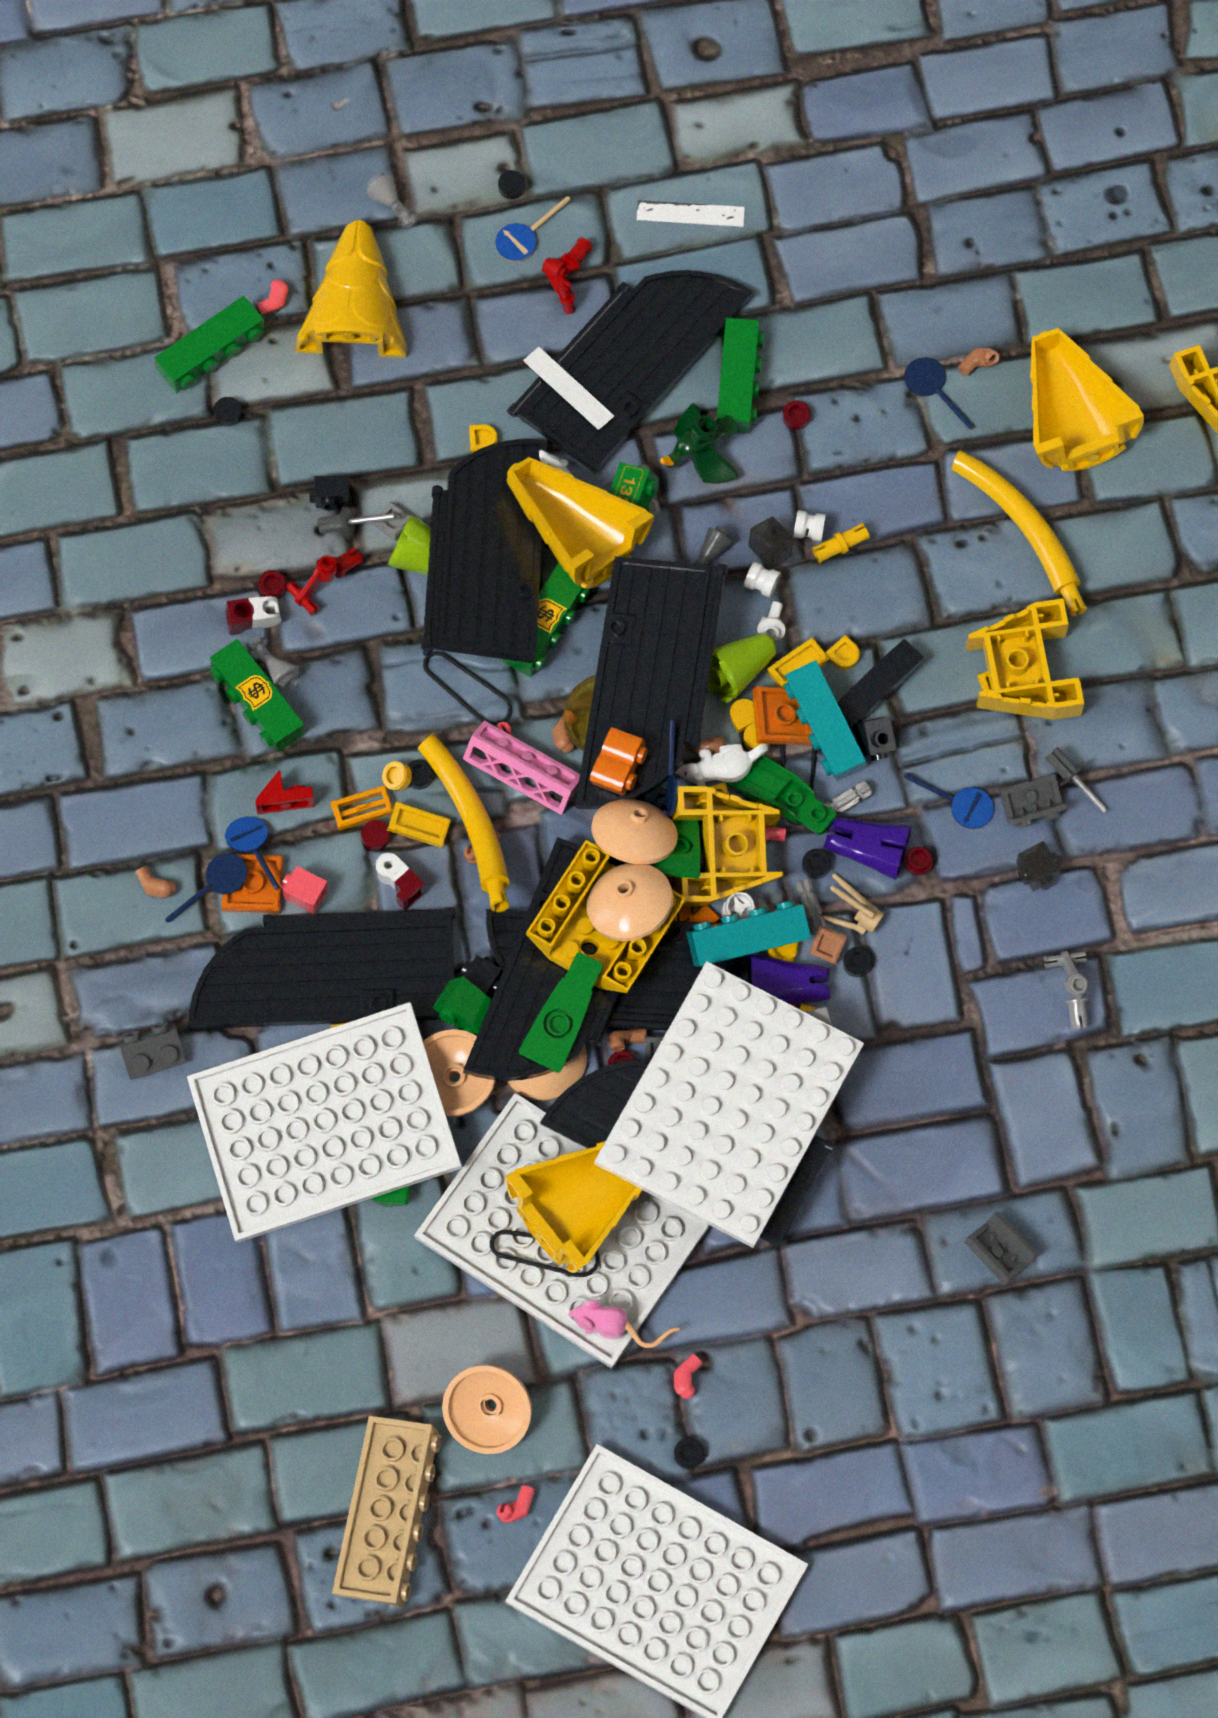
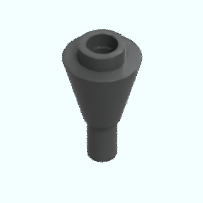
(714, 544)

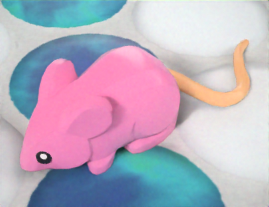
(609, 1322)

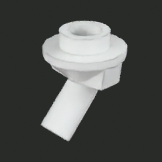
(772, 625)

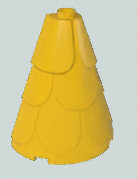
(354, 299)
(1076, 406)
(578, 520)
(570, 1204)

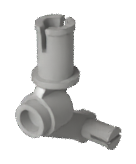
(1074, 984)

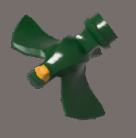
(698, 441)

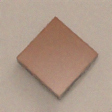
(828, 944)

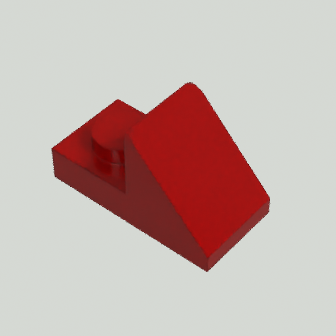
(276, 799)

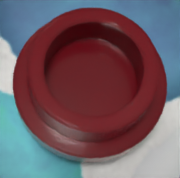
(918, 860)

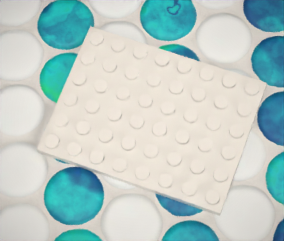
(729, 1104)
(324, 1122)
(635, 1257)
(657, 1584)

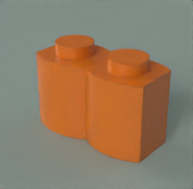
(618, 761)

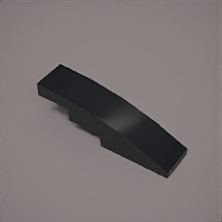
(879, 683)

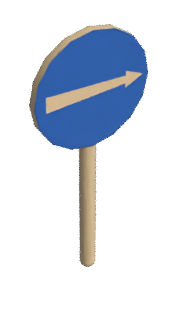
(518, 241)

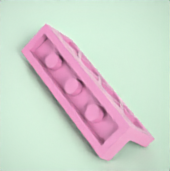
(523, 762)

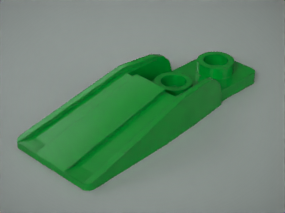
(785, 791)
(686, 856)
(562, 1015)

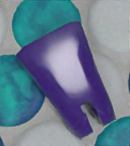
(871, 844)
(789, 979)

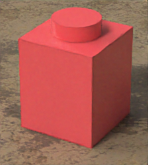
(304, 889)

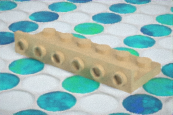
(387, 1511)

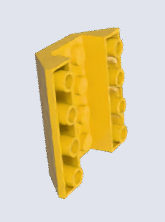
(565, 925)

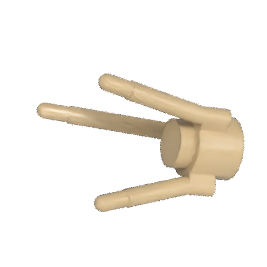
(868, 914)

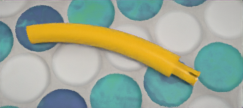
(1031, 523)
(481, 832)

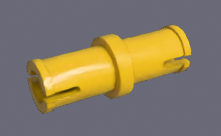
(840, 543)

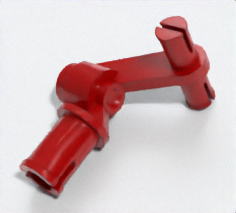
(558, 270)
(325, 571)

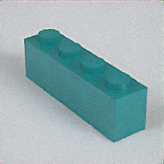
(825, 720)
(748, 934)

